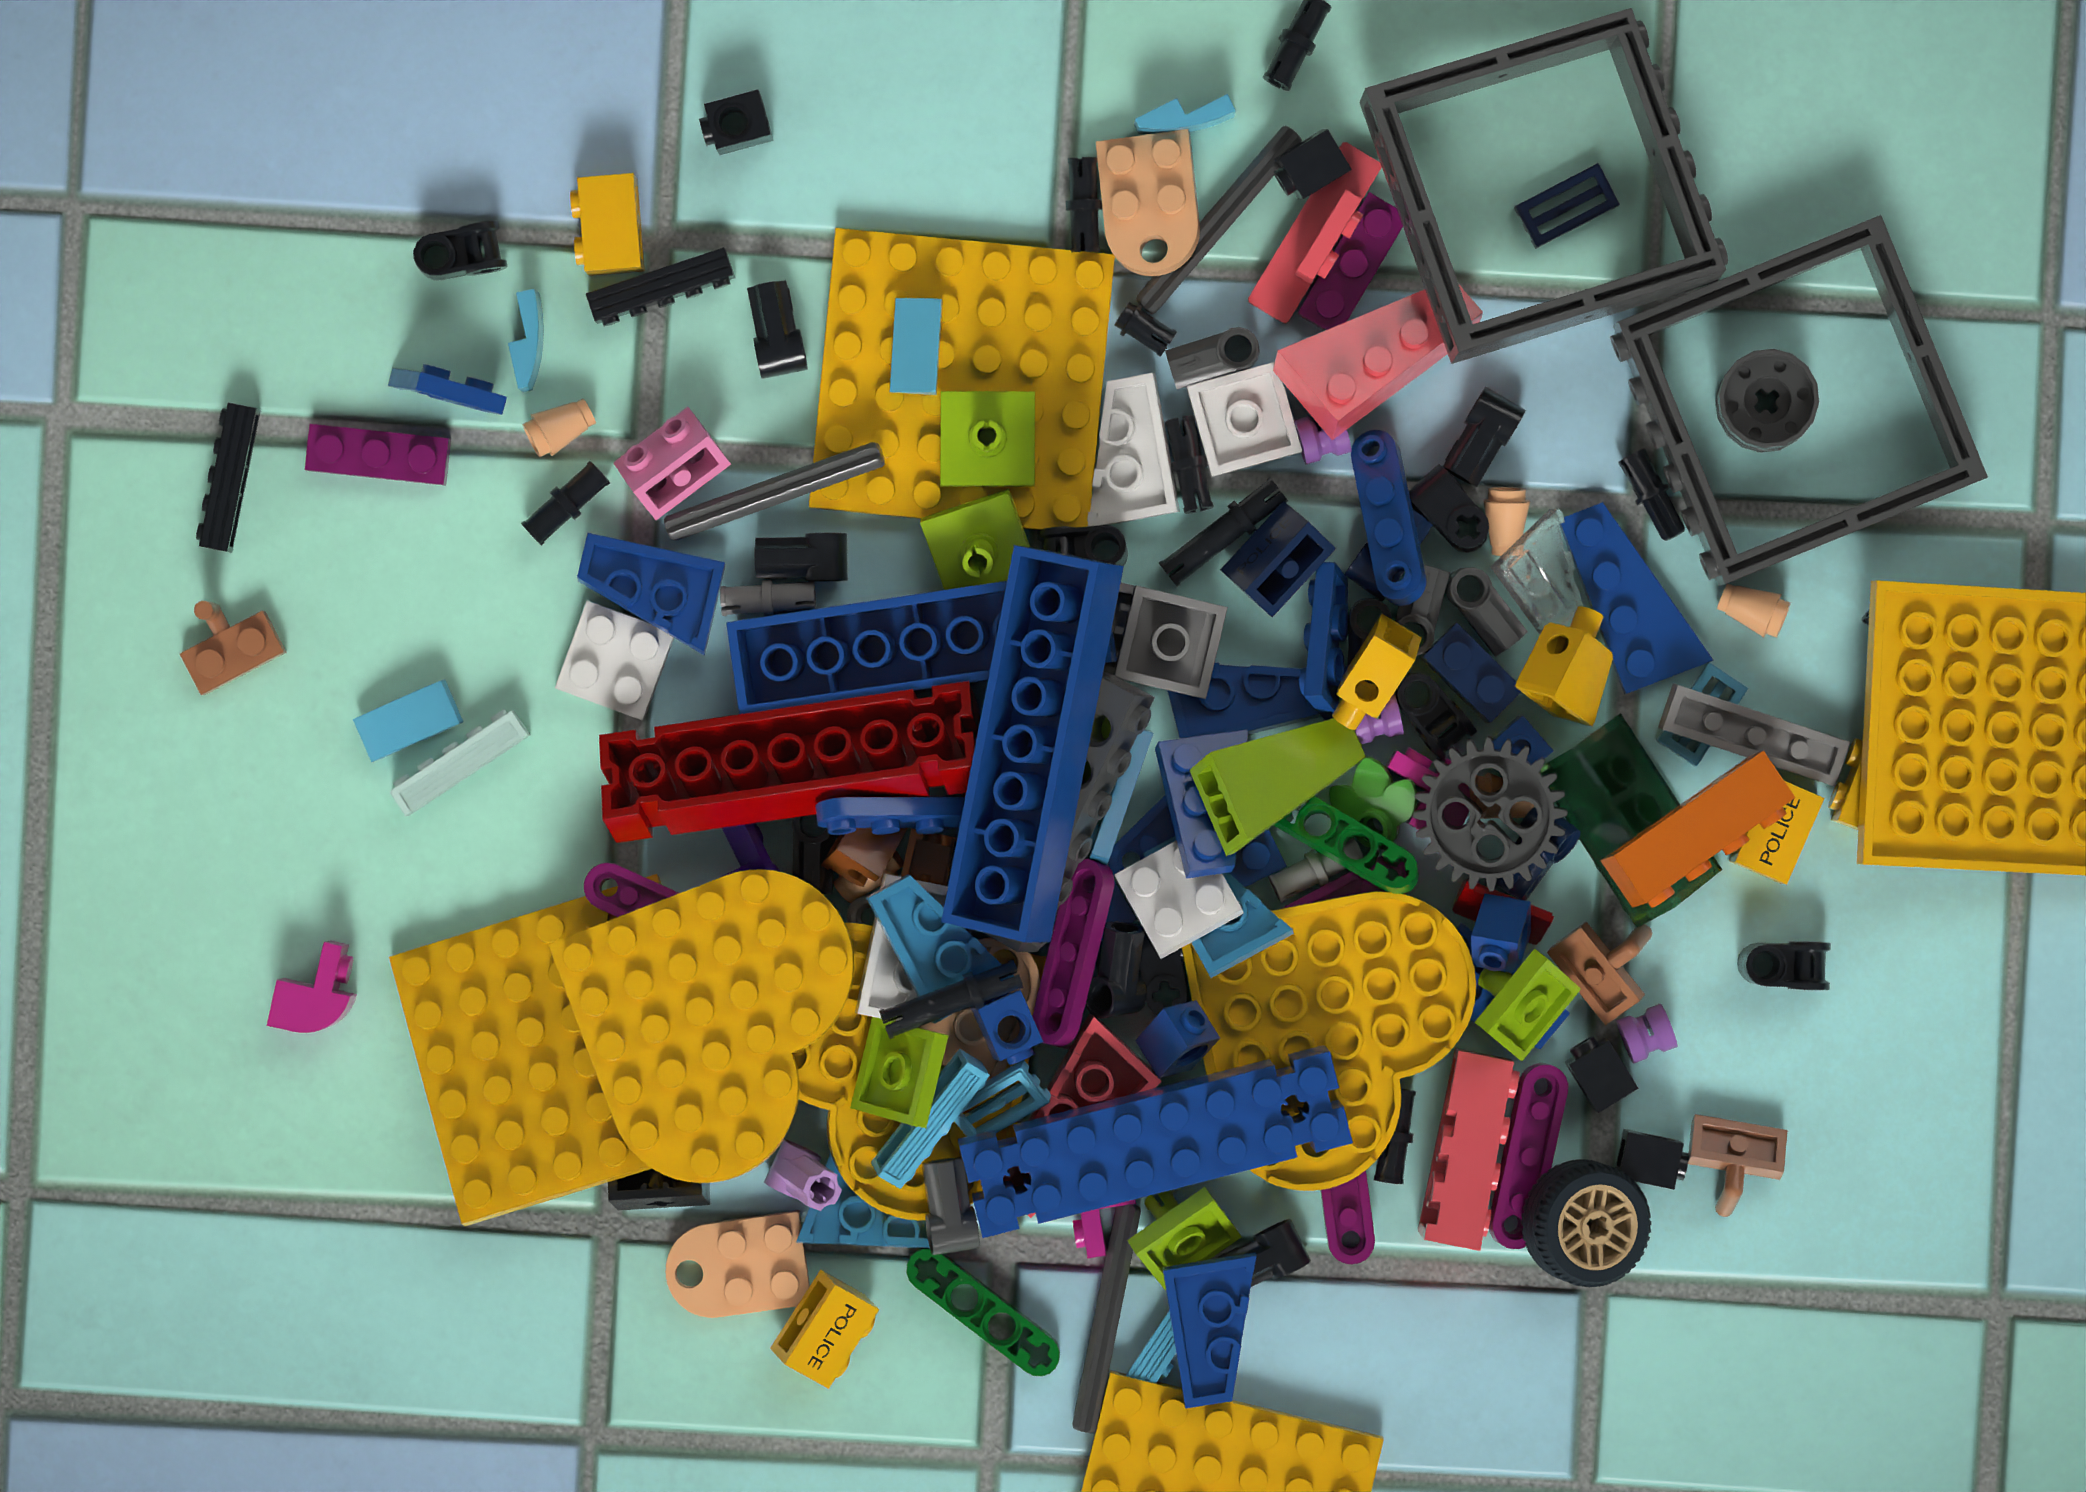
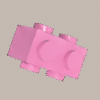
(671, 463)

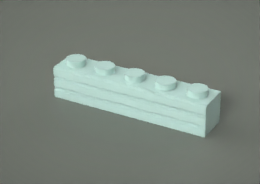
(458, 761)

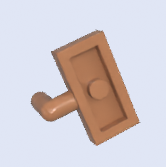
(231, 649)
(1601, 971)
(1739, 1151)

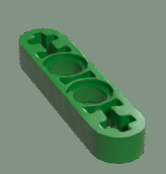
(1340, 832)
(979, 1316)

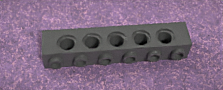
(1128, 715)

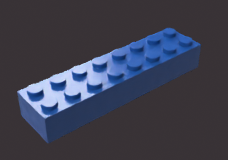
(867, 647)
(1032, 744)

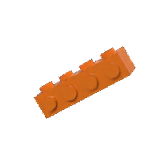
(1699, 829)

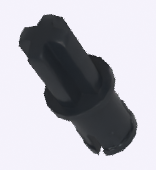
(1652, 494)

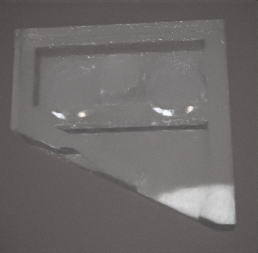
(1541, 573)

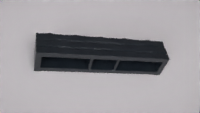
(661, 287)
(228, 477)

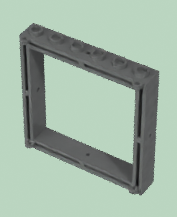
(1659, 132)
(1684, 469)

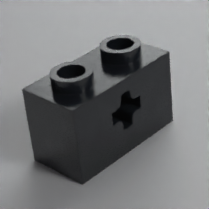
(655, 1190)

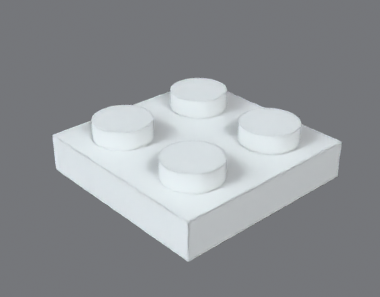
(1243, 419)
(614, 660)
(1173, 907)

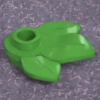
(1376, 796)

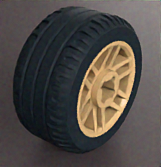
(1586, 1223)

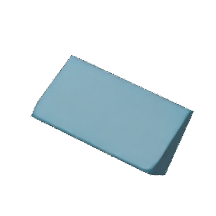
(916, 345)

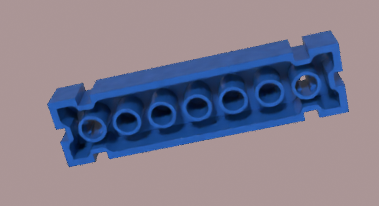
(1155, 1141)

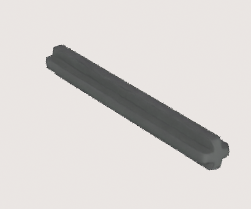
(1222, 217)
(774, 491)
(1106, 1319)

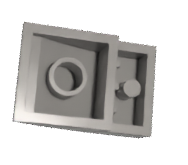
(1165, 640)

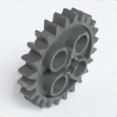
(1520, 783)

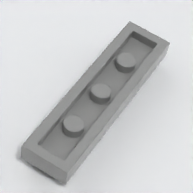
(1750, 731)

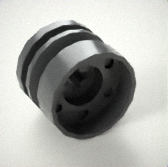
(1767, 372)

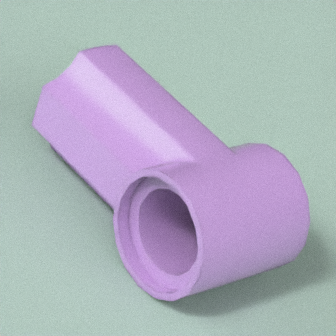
(802, 1176)

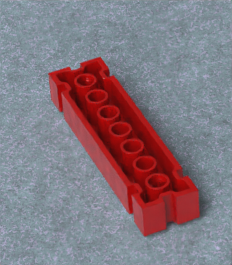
(787, 761)

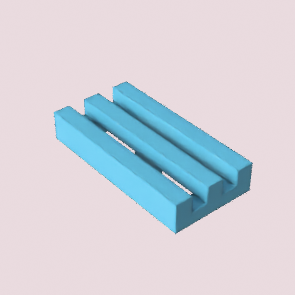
(1723, 681)
(1027, 1083)

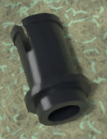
(1143, 326)

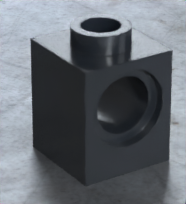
(756, 130)
(1310, 165)
(1600, 1073)
(1652, 1159)

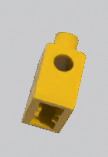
(1381, 659)
(1568, 668)

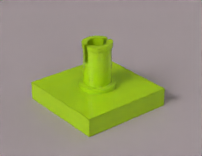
(987, 439)
(974, 540)
(1525, 1002)
(899, 1074)
(1182, 1232)

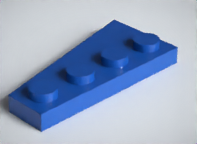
(1639, 619)

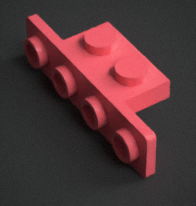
(1310, 241)

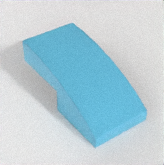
(1172, 117)
(527, 353)
(408, 720)

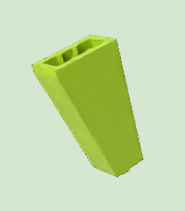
(1269, 777)

